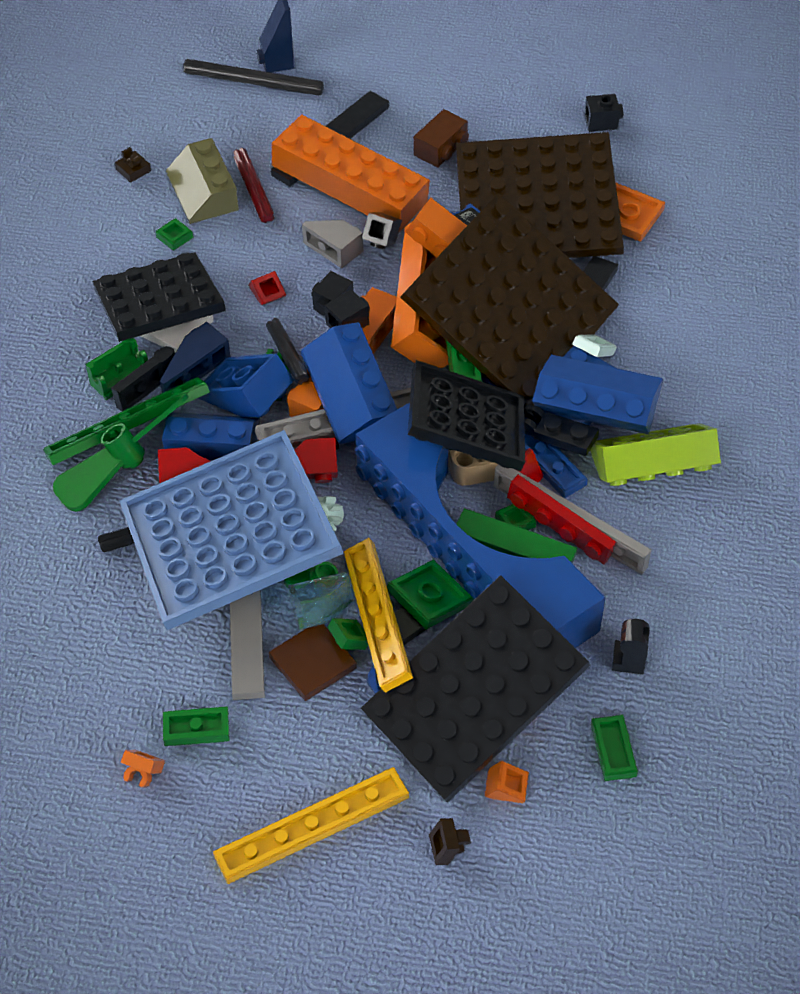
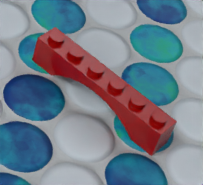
(316, 457)

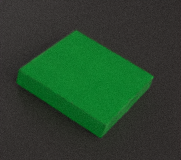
(429, 594)

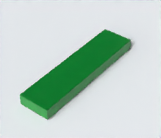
(512, 539)

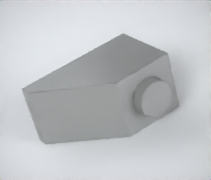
(333, 240)

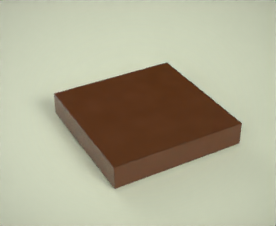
(312, 661)

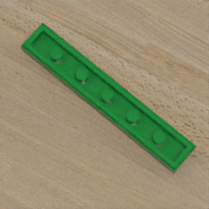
(130, 418)

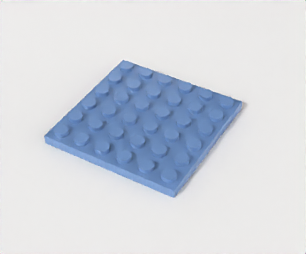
(228, 529)

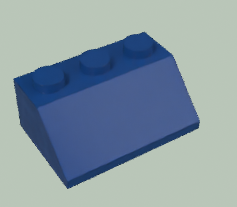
(209, 434)

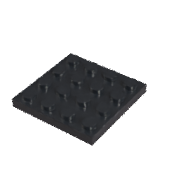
(158, 296)
(467, 416)

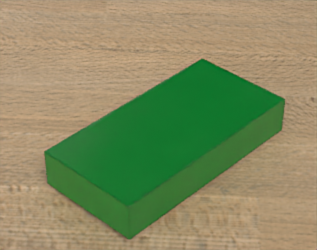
(614, 748)

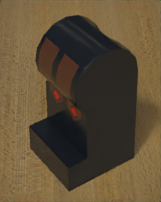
(632, 650)

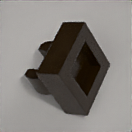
(132, 165)
(447, 841)

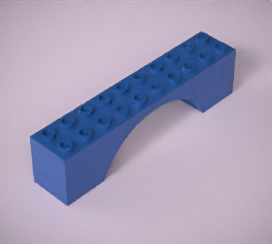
(409, 477)

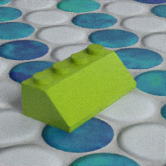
(657, 453)

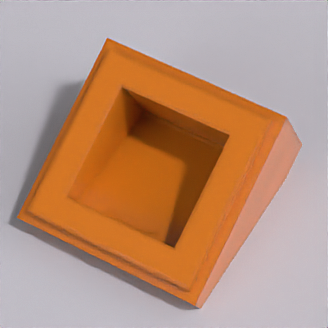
(506, 783)

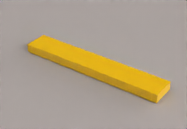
(377, 615)
(310, 825)

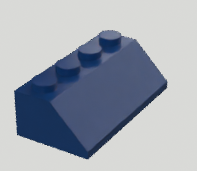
(347, 380)
(598, 393)

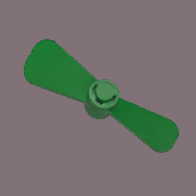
(85, 480)

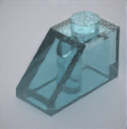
(320, 599)

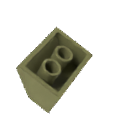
(202, 182)

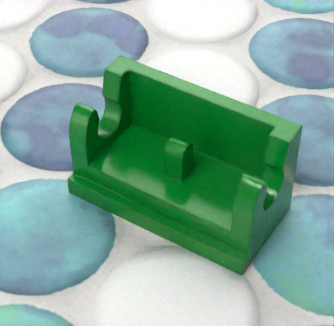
(114, 366)

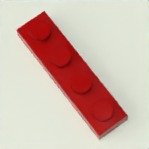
(561, 519)

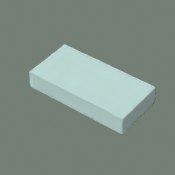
(595, 345)

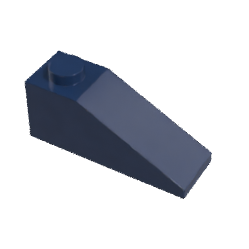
(276, 40)
(196, 356)

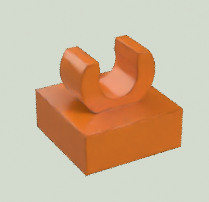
(143, 763)

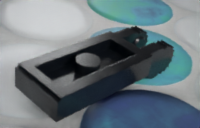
(142, 380)
(559, 430)

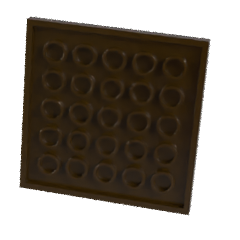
(554, 182)
(508, 298)

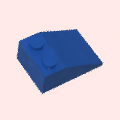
(248, 384)

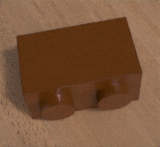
(439, 137)

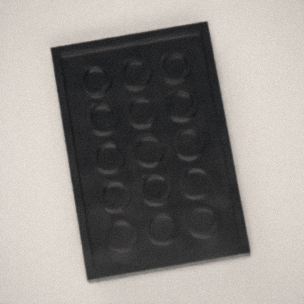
(476, 688)

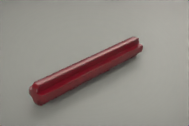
(253, 185)

